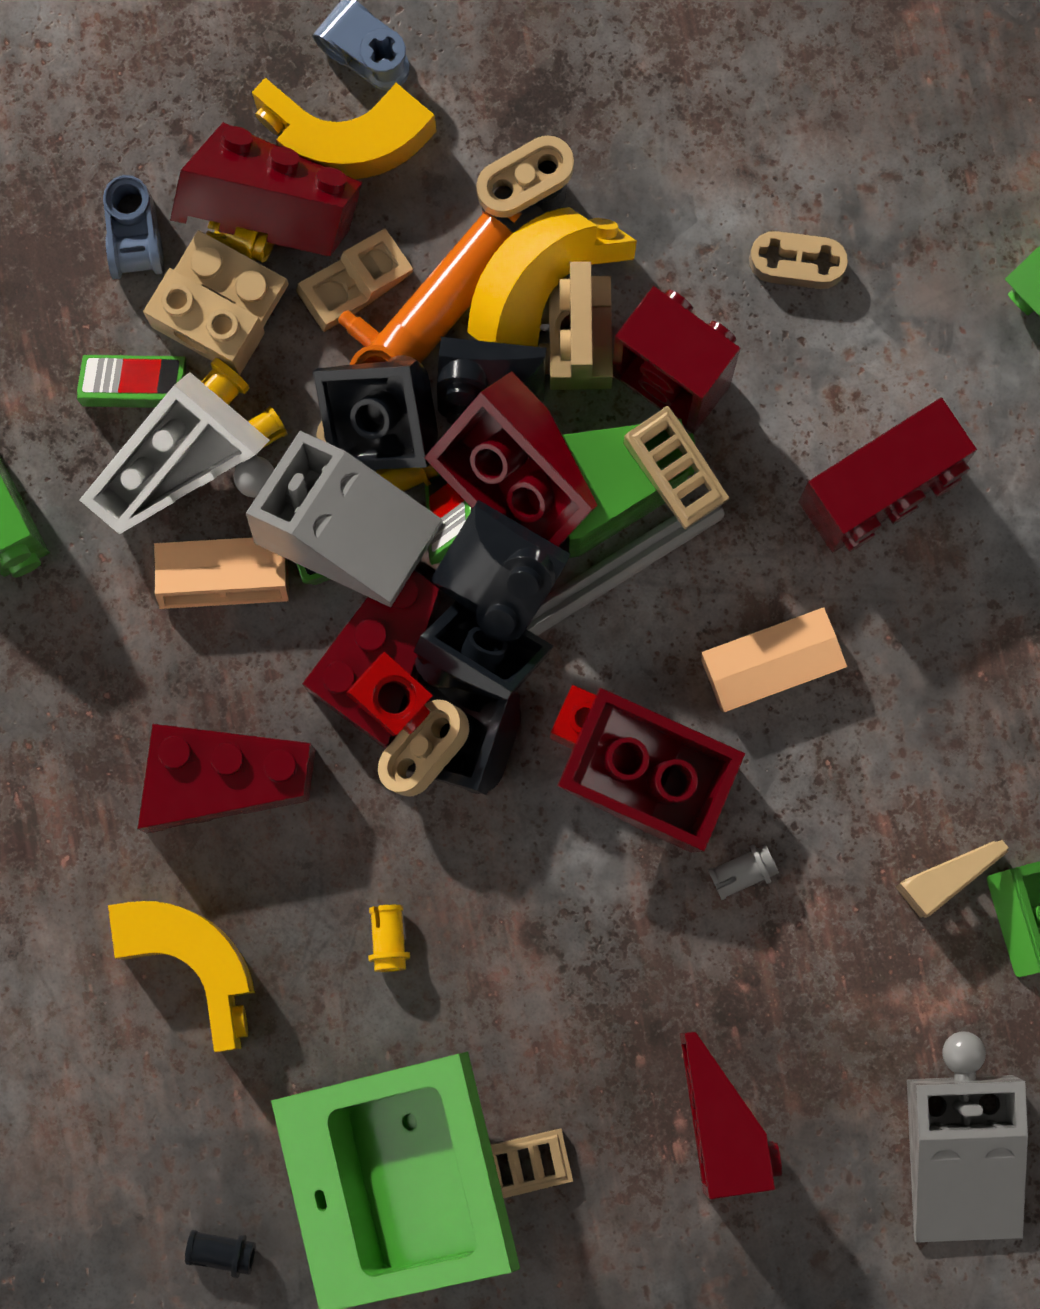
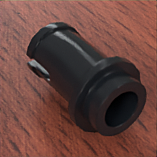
(220, 1252)

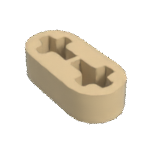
(800, 248)

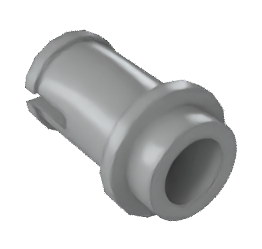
(744, 871)

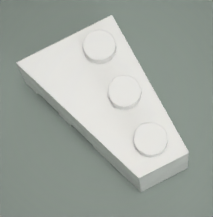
(173, 452)

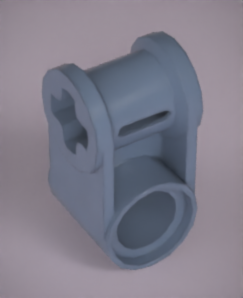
(358, 39)
(131, 238)

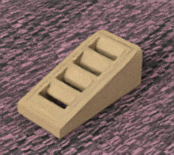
(679, 438)
(939, 884)
(540, 1181)

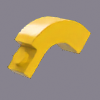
(357, 147)
(529, 266)
(167, 929)

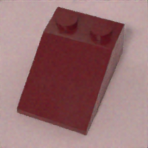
(514, 461)
(651, 771)
(728, 1138)

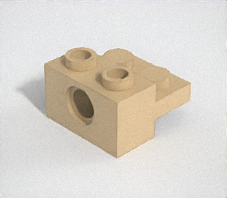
(216, 301)
(584, 353)

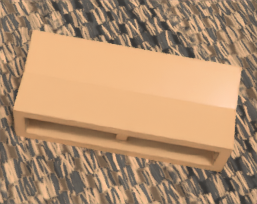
(218, 573)
(773, 660)

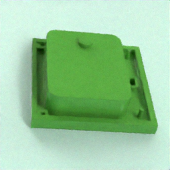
(395, 1183)

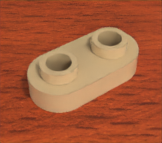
(521, 174)
(424, 749)

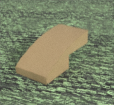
(355, 280)

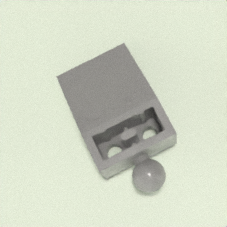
(346, 527)
(967, 1161)

